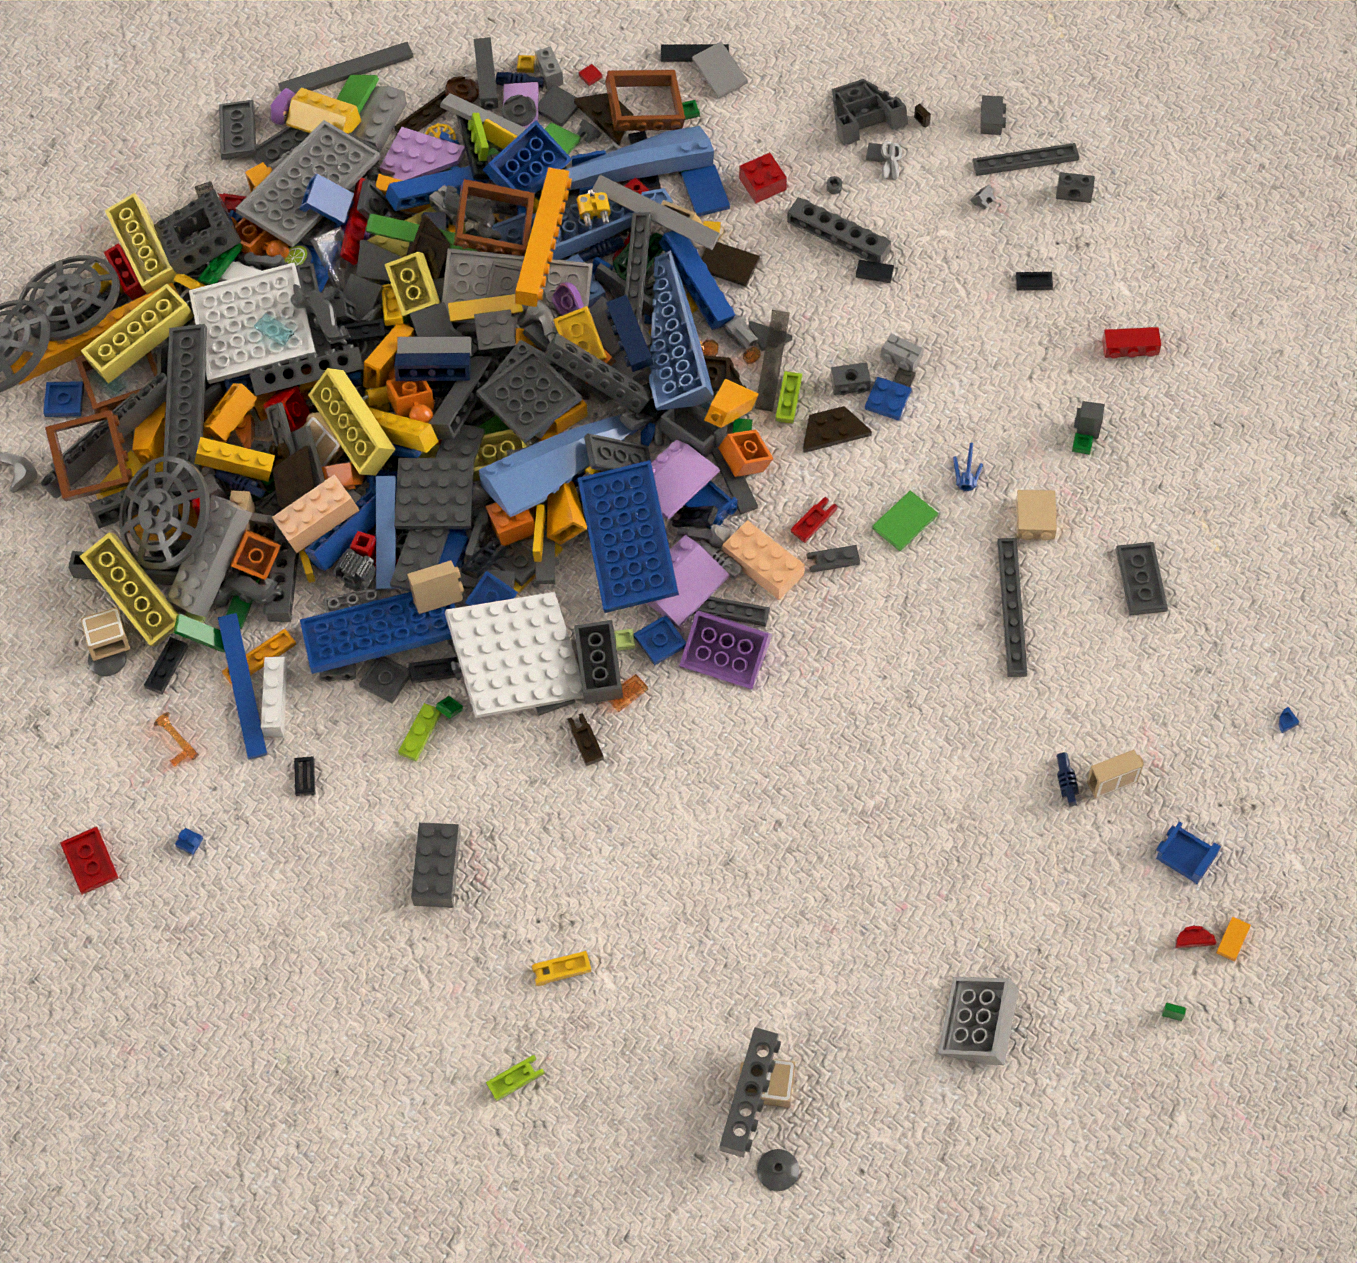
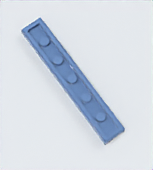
(385, 531)

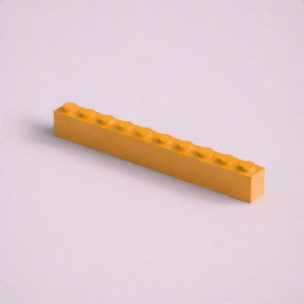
(542, 237)
(66, 350)

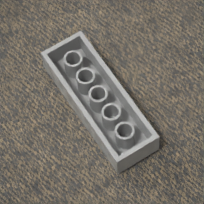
(205, 569)

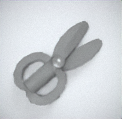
(891, 162)

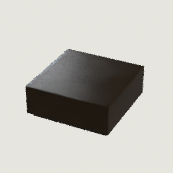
(922, 115)

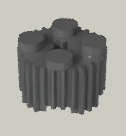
(355, 570)

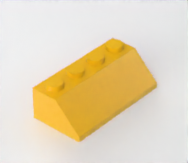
(311, 108)

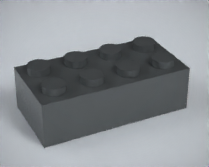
(598, 661)
(436, 865)

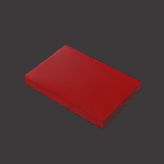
(89, 860)

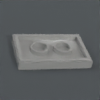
(719, 70)

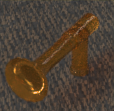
(188, 750)

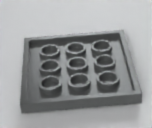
(529, 395)
(434, 493)

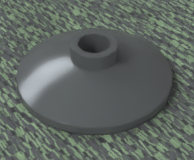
(108, 665)
(775, 1179)

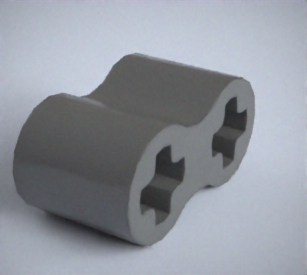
(342, 673)

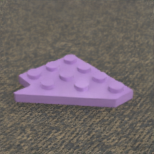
(419, 155)

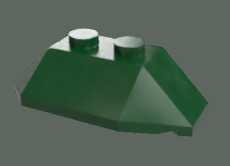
(654, 250)

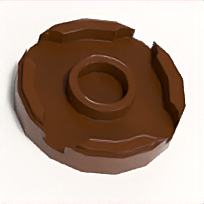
(462, 88)

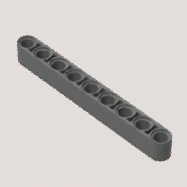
(101, 441)

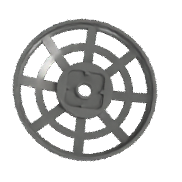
(59, 300)
(9, 341)
(167, 515)

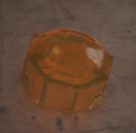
(710, 347)
(751, 355)

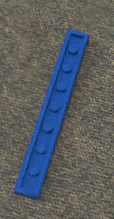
(242, 686)

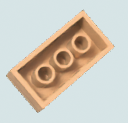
(315, 513)
(764, 560)

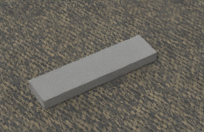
(434, 345)

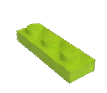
(478, 136)
(788, 397)
(419, 732)

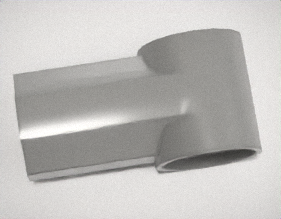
(738, 329)

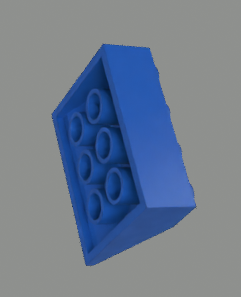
(526, 160)

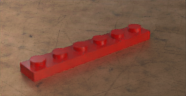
(354, 229)

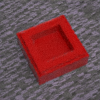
(590, 75)

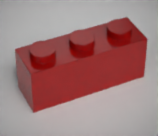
(125, 272)
(1131, 342)

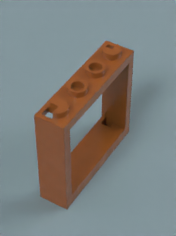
(644, 78)
(495, 193)
(112, 403)
(59, 464)

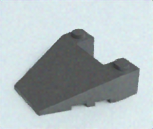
(863, 105)

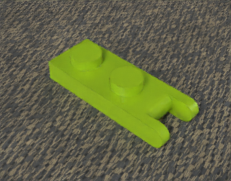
(513, 1078)

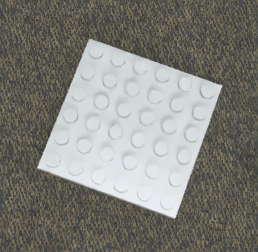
(232, 311)
(515, 654)

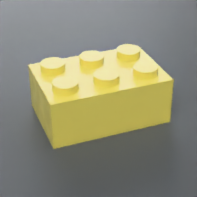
(412, 283)

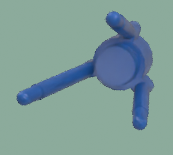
(966, 481)

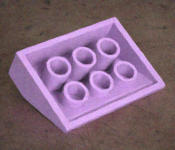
(680, 475)
(696, 580)

